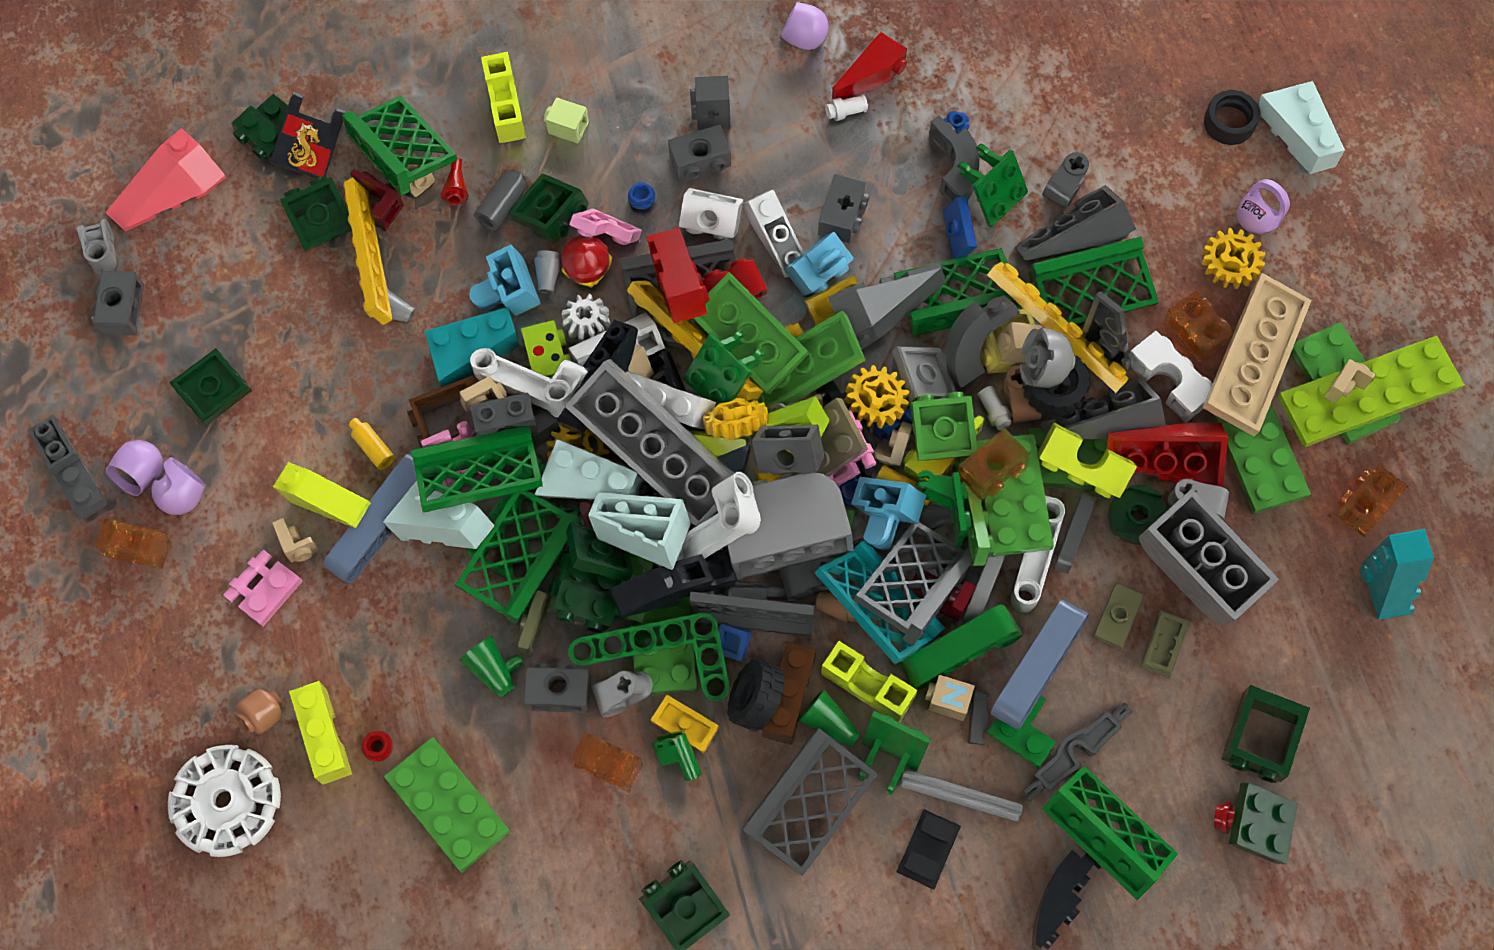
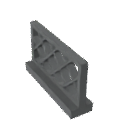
(701, 254)
(933, 599)
(755, 613)
(788, 783)

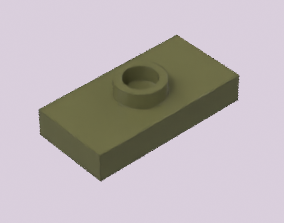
(1118, 616)
(532, 623)
(1164, 644)

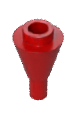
(455, 189)

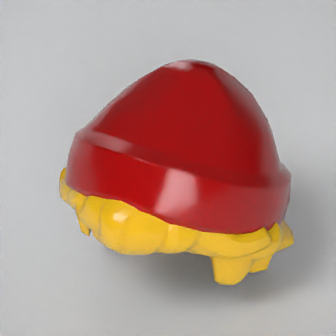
(585, 260)

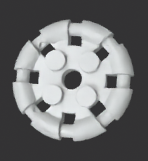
(239, 810)

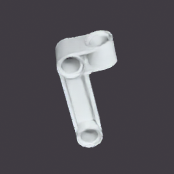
(518, 379)
(735, 518)
(1036, 564)

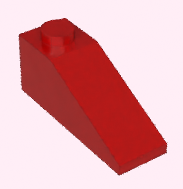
(872, 68)

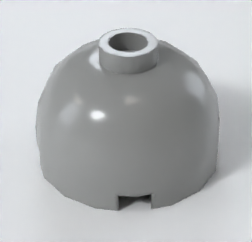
(1047, 358)

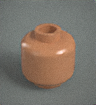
(259, 711)

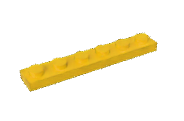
(367, 252)
(1049, 317)
(683, 332)

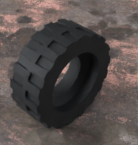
(1063, 404)
(755, 695)

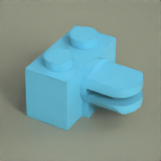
(819, 264)
(507, 283)
(886, 505)

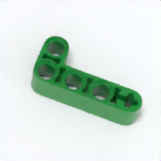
(961, 646)

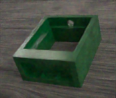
(1275, 706)

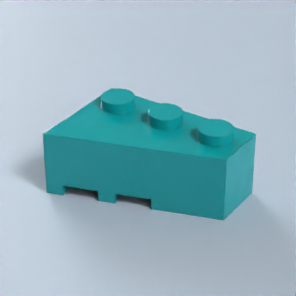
(456, 342)
(1395, 572)

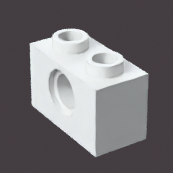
(726, 208)

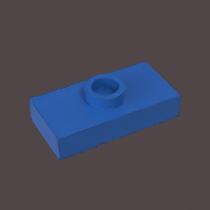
(959, 227)

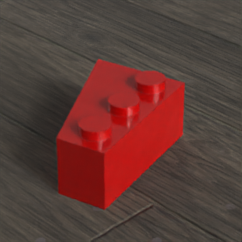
(677, 276)

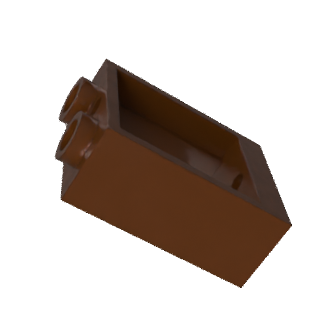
(434, 400)

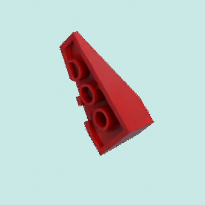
(1175, 451)

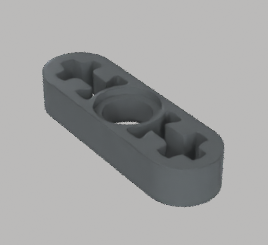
(1075, 532)

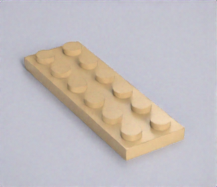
(1257, 354)

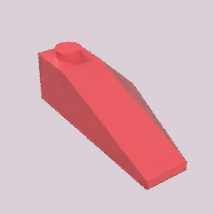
(170, 176)

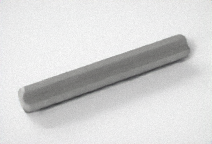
(961, 795)

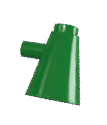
(489, 667)
(829, 717)

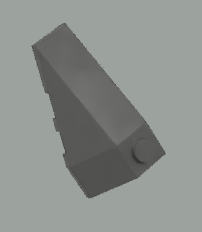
(1094, 222)
(882, 306)
(1108, 329)
(1128, 409)

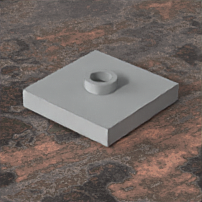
(923, 371)

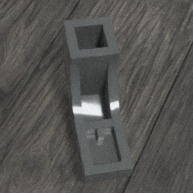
(958, 148)
(969, 334)

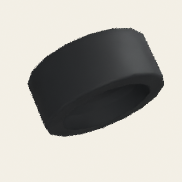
(1237, 100)

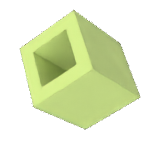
(566, 120)

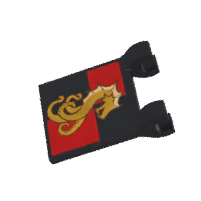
(306, 142)

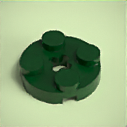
(1135, 498)

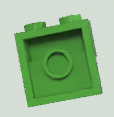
(943, 426)

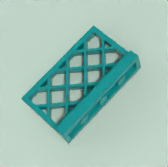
(863, 563)

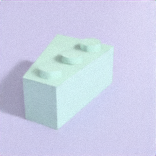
(1303, 125)
(582, 474)
(641, 525)
(454, 526)

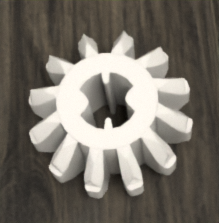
(585, 317)

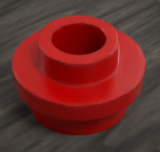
(369, 741)
(1224, 817)

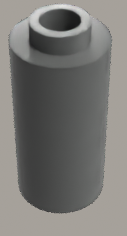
(501, 199)

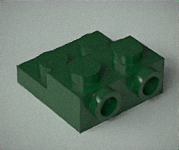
(261, 126)
(549, 207)
(317, 212)
(583, 598)
(683, 905)

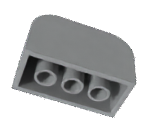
(799, 523)
(1207, 559)

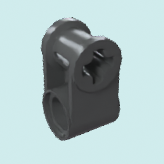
(1066, 182)
(801, 581)

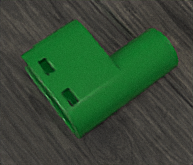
(677, 750)

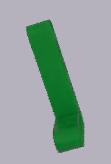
(659, 642)

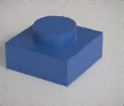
(734, 641)

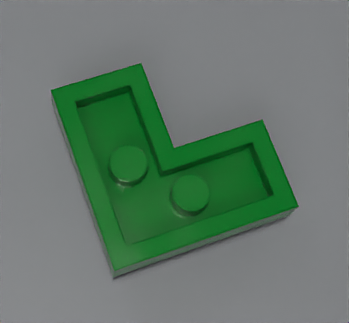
(1027, 741)

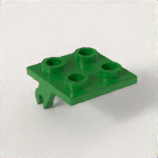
(1000, 187)
(717, 373)
(949, 493)
(895, 740)

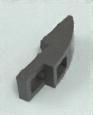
(68, 467)

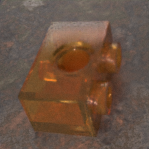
(1000, 449)

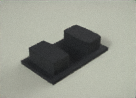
(928, 849)

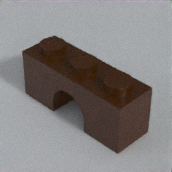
(797, 669)

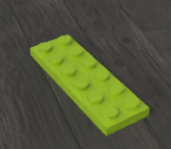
(1400, 382)

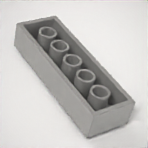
(649, 440)

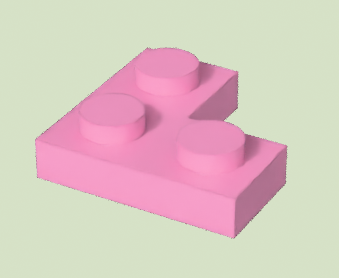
(595, 222)

